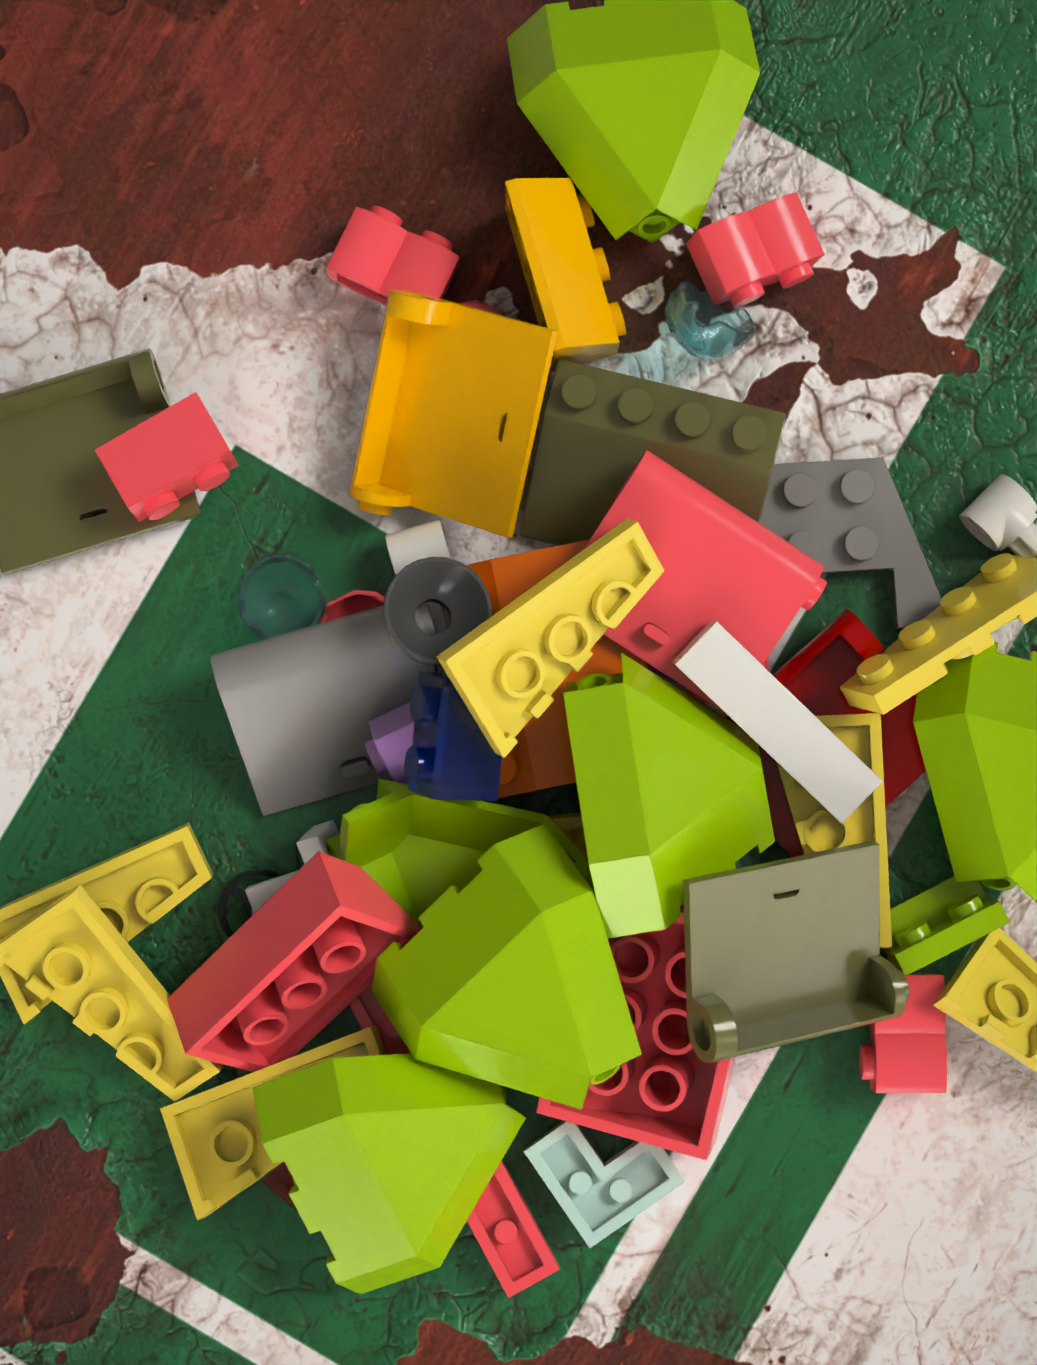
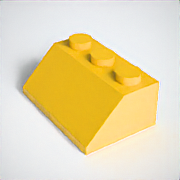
(562, 268)

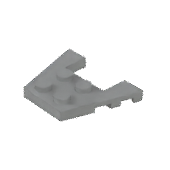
(851, 523)

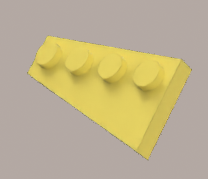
(952, 631)
(533, 643)
(822, 831)
(128, 889)
(100, 980)
(996, 996)
(219, 1129)

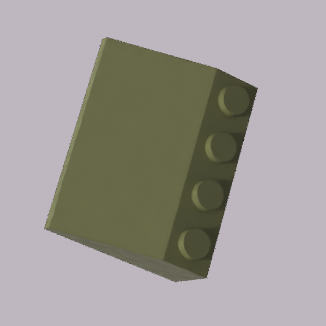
(605, 422)

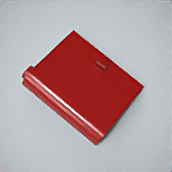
(815, 680)

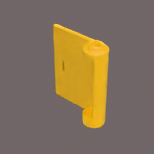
(451, 412)

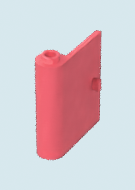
(714, 568)

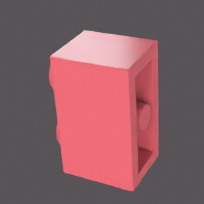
(167, 459)

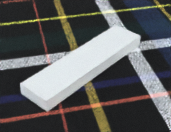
(777, 720)

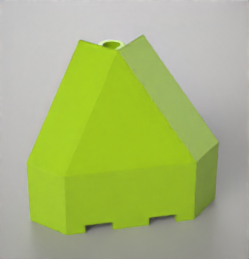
(638, 102)
(982, 766)
(660, 793)
(426, 844)
(513, 977)
(385, 1158)

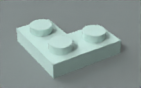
(596, 1193)

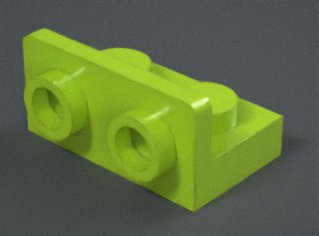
(940, 923)

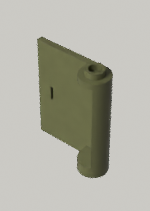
(52, 466)
(788, 962)

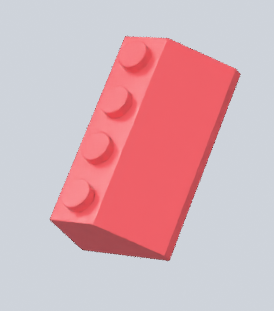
(289, 967)

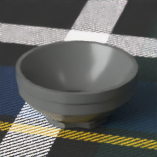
(437, 581)

